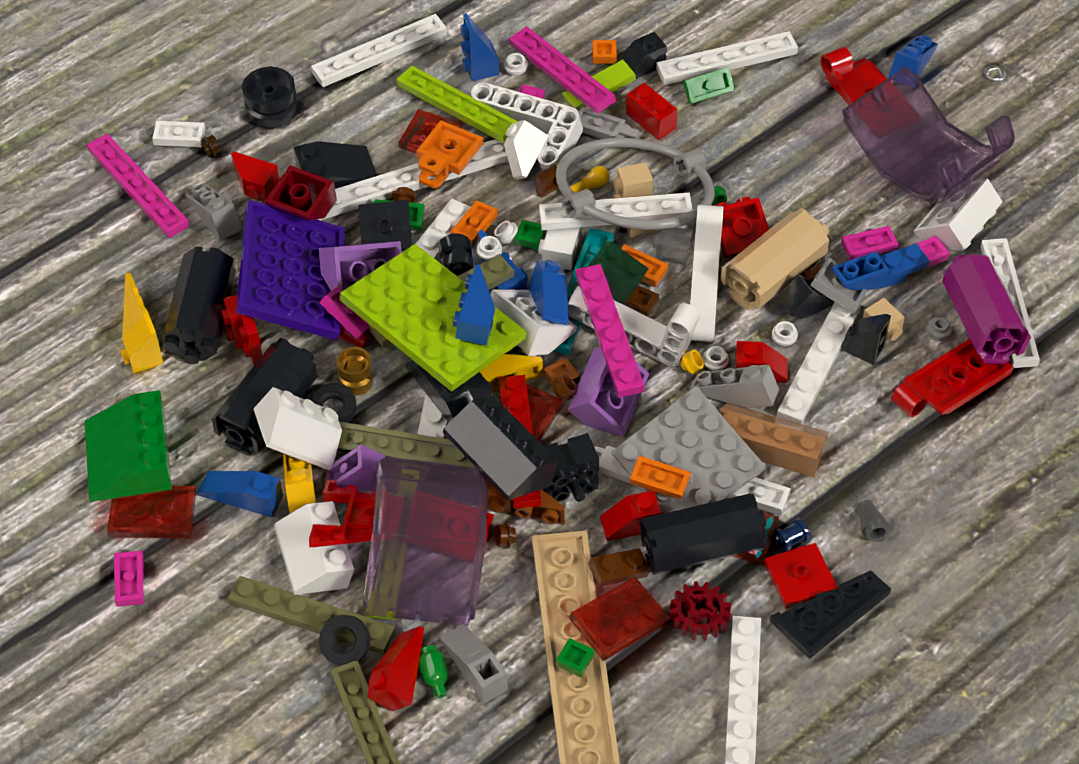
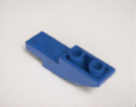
(881, 271)

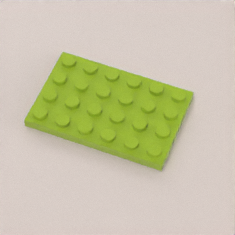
(414, 308)

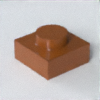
(560, 368)

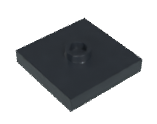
(386, 223)

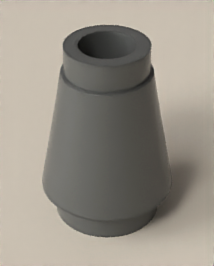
(872, 522)

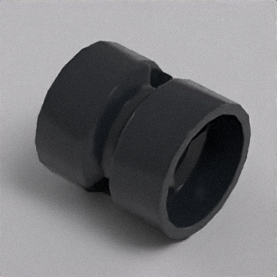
(456, 253)

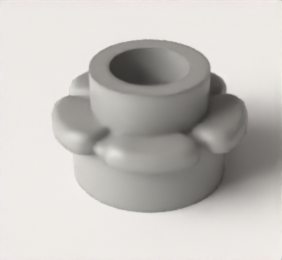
(936, 333)

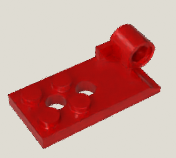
(850, 78)
(939, 386)

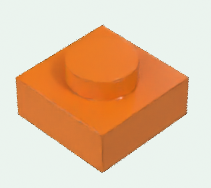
(604, 51)

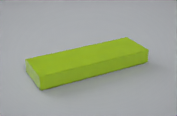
(611, 78)

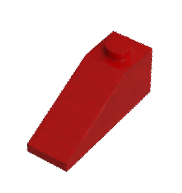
(395, 674)

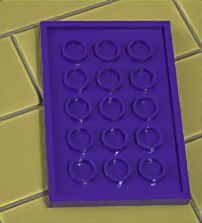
(282, 270)

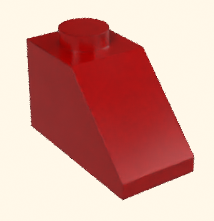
(255, 175)
(759, 353)
(624, 517)

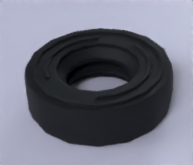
(340, 392)
(328, 634)

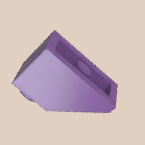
(355, 468)

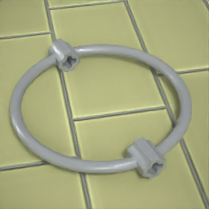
(583, 201)

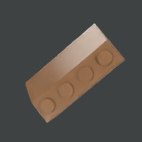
(777, 439)

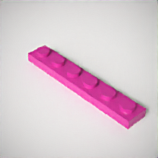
(562, 70)
(138, 186)
(609, 331)

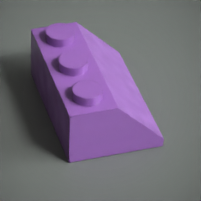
(348, 264)
(597, 401)

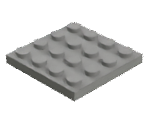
(697, 440)

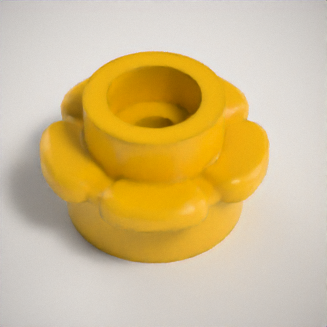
(692, 361)

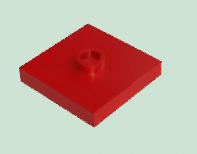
(799, 574)

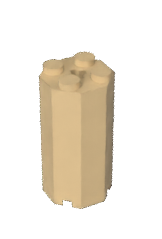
(775, 259)

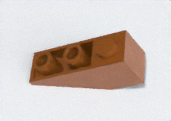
(549, 511)

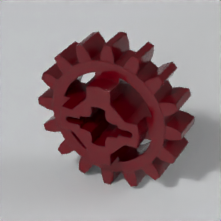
(700, 612)

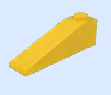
(138, 332)

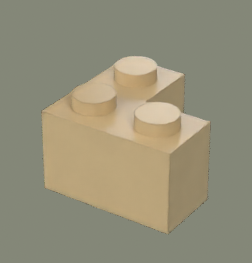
(634, 182)

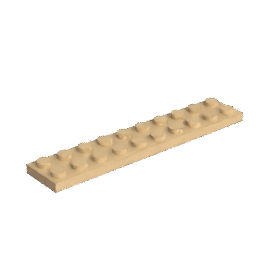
(579, 704)

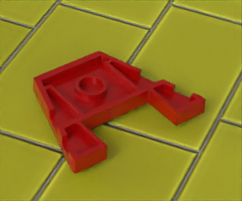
(357, 521)

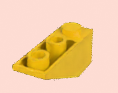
(298, 482)

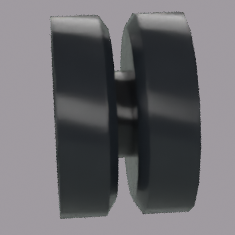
(270, 97)

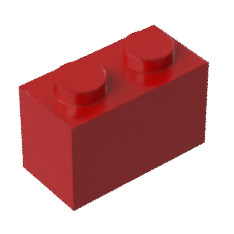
(651, 111)

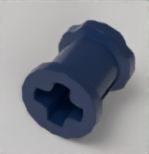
(791, 535)

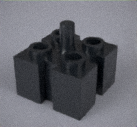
(575, 470)

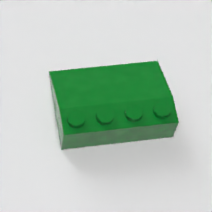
(128, 448)

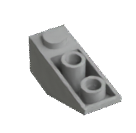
(214, 210)
(743, 387)
(476, 663)

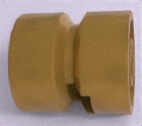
(355, 370)

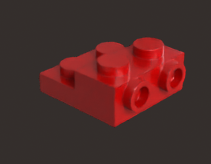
(741, 225)
(241, 330)

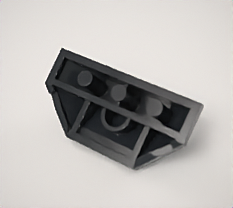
(449, 402)

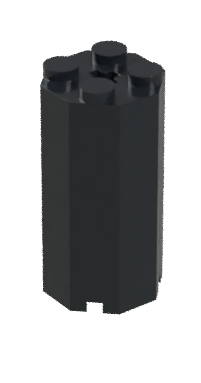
(196, 306)
(279, 367)
(703, 533)

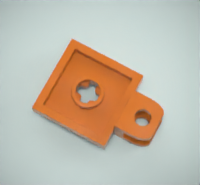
(438, 161)

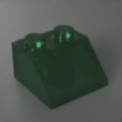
(620, 270)

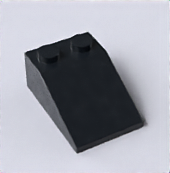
(335, 161)

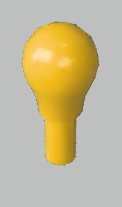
(595, 178)

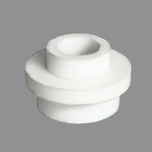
(515, 64)
(506, 232)
(489, 247)
(784, 328)
(715, 353)

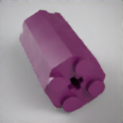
(985, 308)

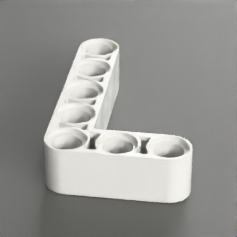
(557, 124)
(706, 269)
(645, 334)

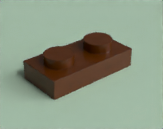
(618, 567)

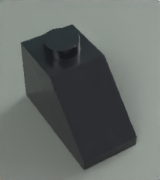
(644, 53)
(802, 299)
(868, 337)

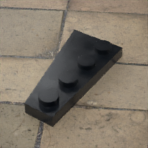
(828, 615)

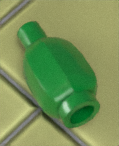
(434, 669)

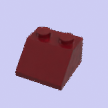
(303, 194)

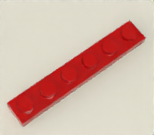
(515, 399)

